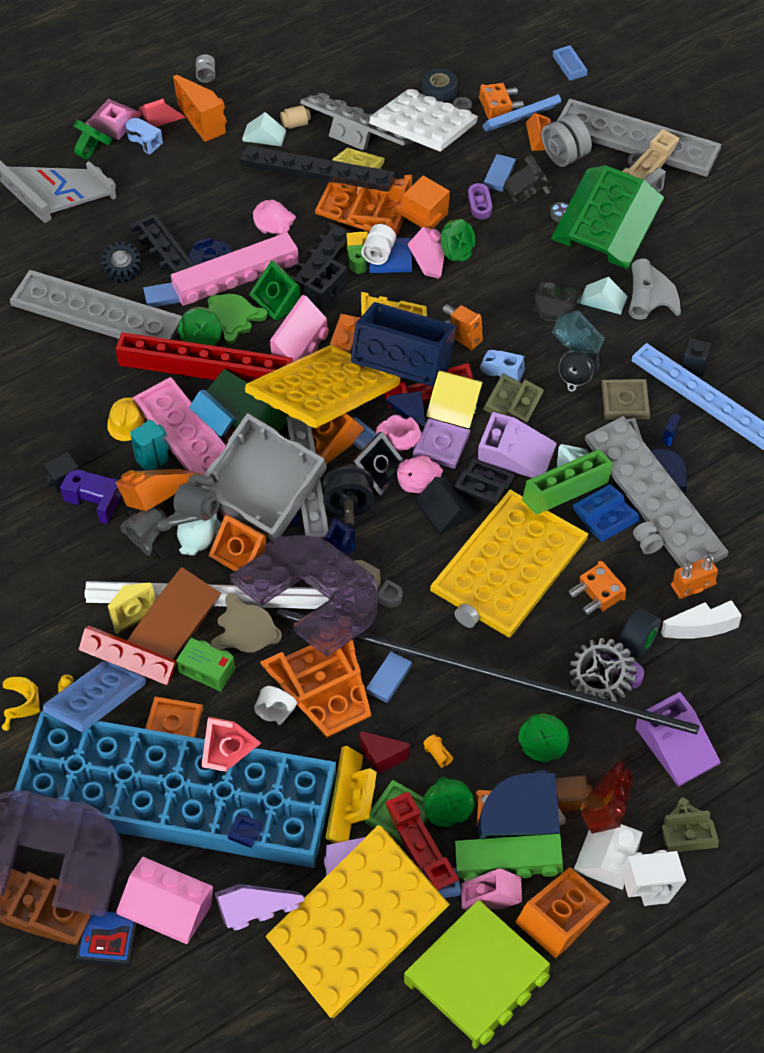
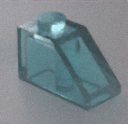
(578, 332)

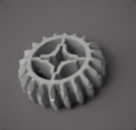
(612, 668)

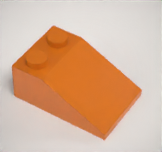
(201, 108)
(335, 436)
(151, 487)
(561, 912)

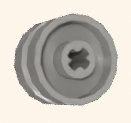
(566, 140)

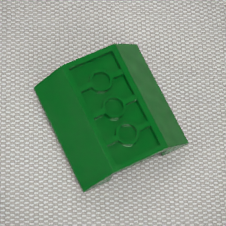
(609, 214)

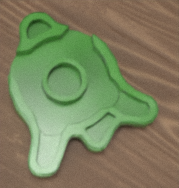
(235, 314)

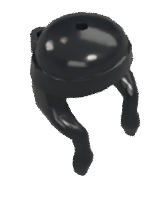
(585, 365)

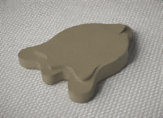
(246, 627)

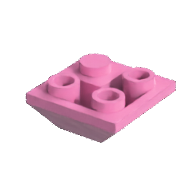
(112, 118)

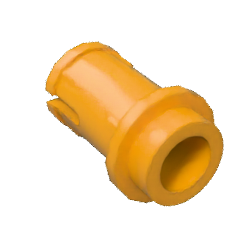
(437, 750)

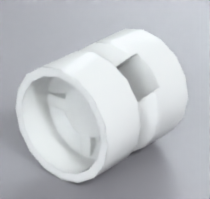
(378, 244)

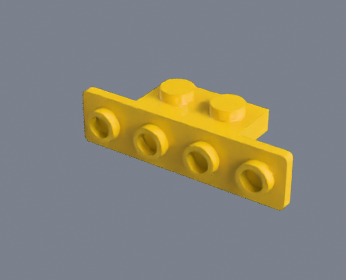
(351, 795)

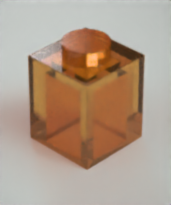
(572, 793)

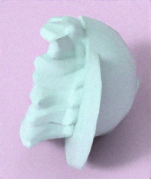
(197, 535)

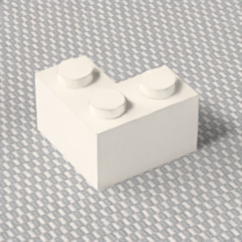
(653, 876)

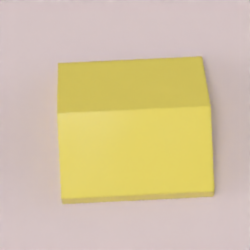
(359, 158)
(130, 605)

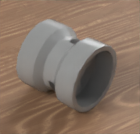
(205, 68)
(649, 539)

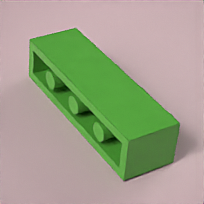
(567, 481)
(517, 855)

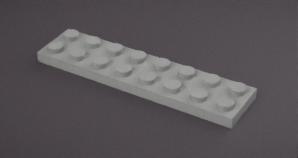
(635, 135)
(92, 308)
(656, 494)

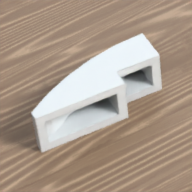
(702, 621)

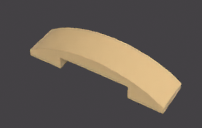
(659, 151)

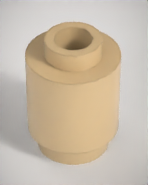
(295, 117)

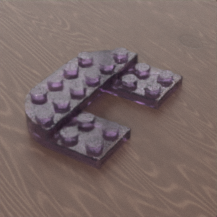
(331, 572)
(67, 829)

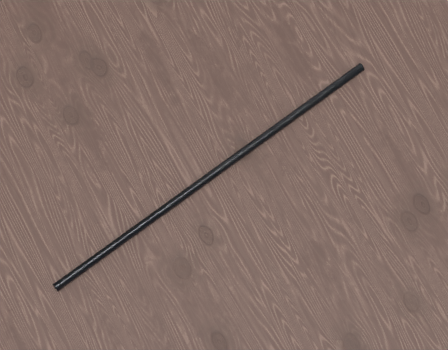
(514, 679)

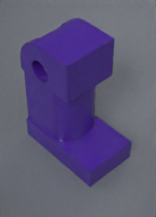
(92, 489)

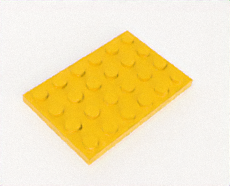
(321, 386)
(509, 563)
(357, 921)

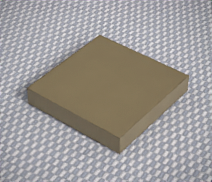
(625, 399)

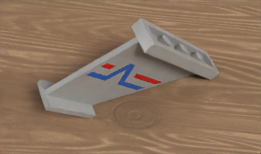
(56, 188)

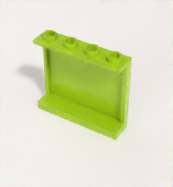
(478, 973)

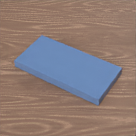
(94, 695)

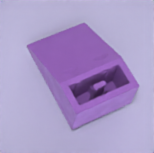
(678, 751)

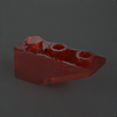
(607, 801)

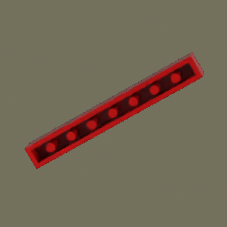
(194, 358)

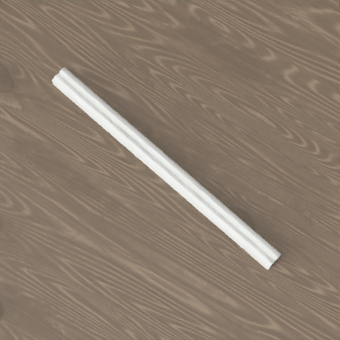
(290, 598)

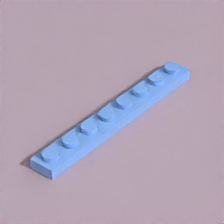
(701, 394)

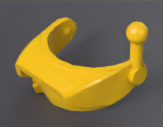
(29, 691)

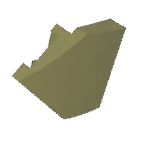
(688, 829)

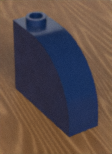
(521, 807)

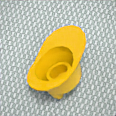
(124, 418)

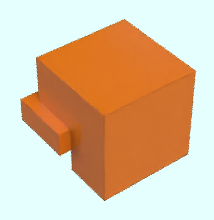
(425, 203)

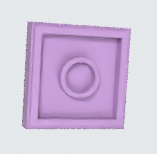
(442, 443)

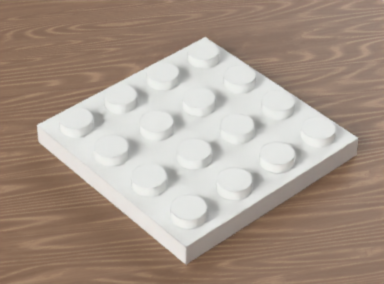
(423, 119)

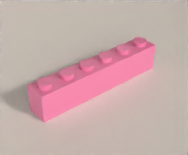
(233, 269)

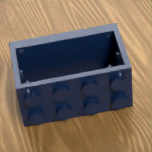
(402, 343)

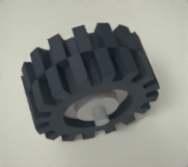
(121, 262)

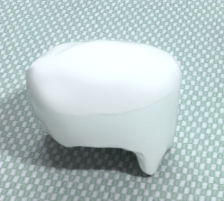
(274, 704)

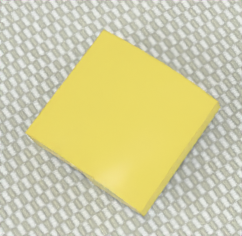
(454, 399)

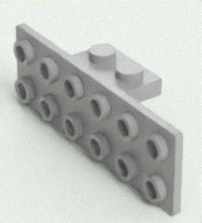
(350, 123)

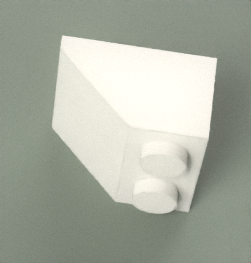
(606, 852)

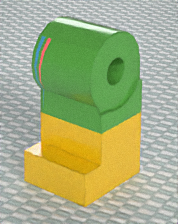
(354, 245)

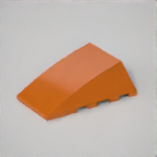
(364, 206)
(323, 686)

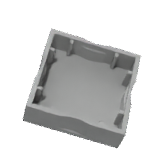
(263, 477)

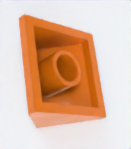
(237, 544)

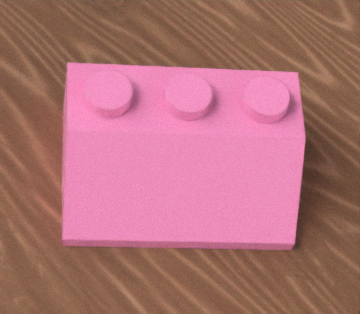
(300, 331)
(165, 900)

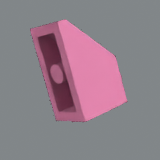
(428, 251)
(494, 889)

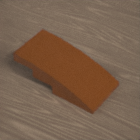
(175, 615)
(30, 909)

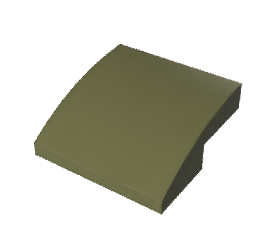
(514, 398)

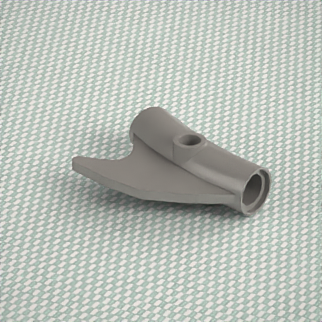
(651, 290)

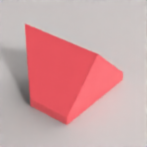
(159, 113)
(226, 744)

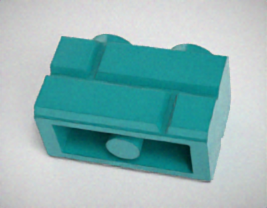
(150, 445)

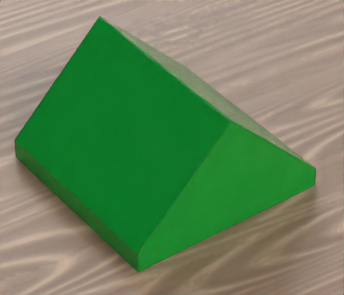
(276, 291)

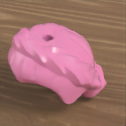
(272, 217)
(400, 432)
(422, 471)

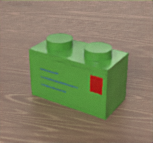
(206, 664)

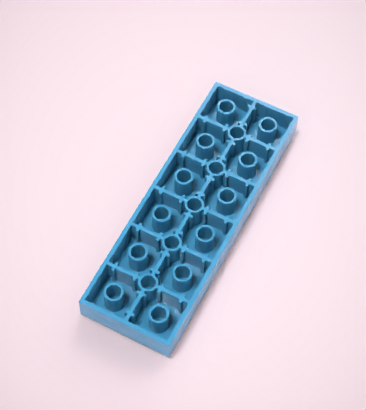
(158, 790)

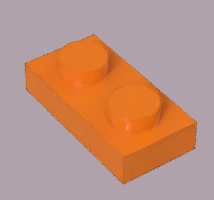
(344, 332)

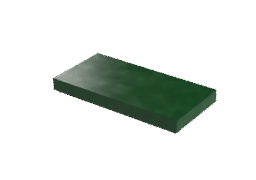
(231, 394)

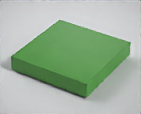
(379, 813)

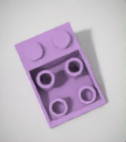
(515, 446)
(247, 902)

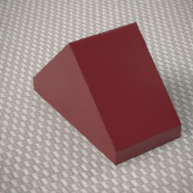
(383, 752)

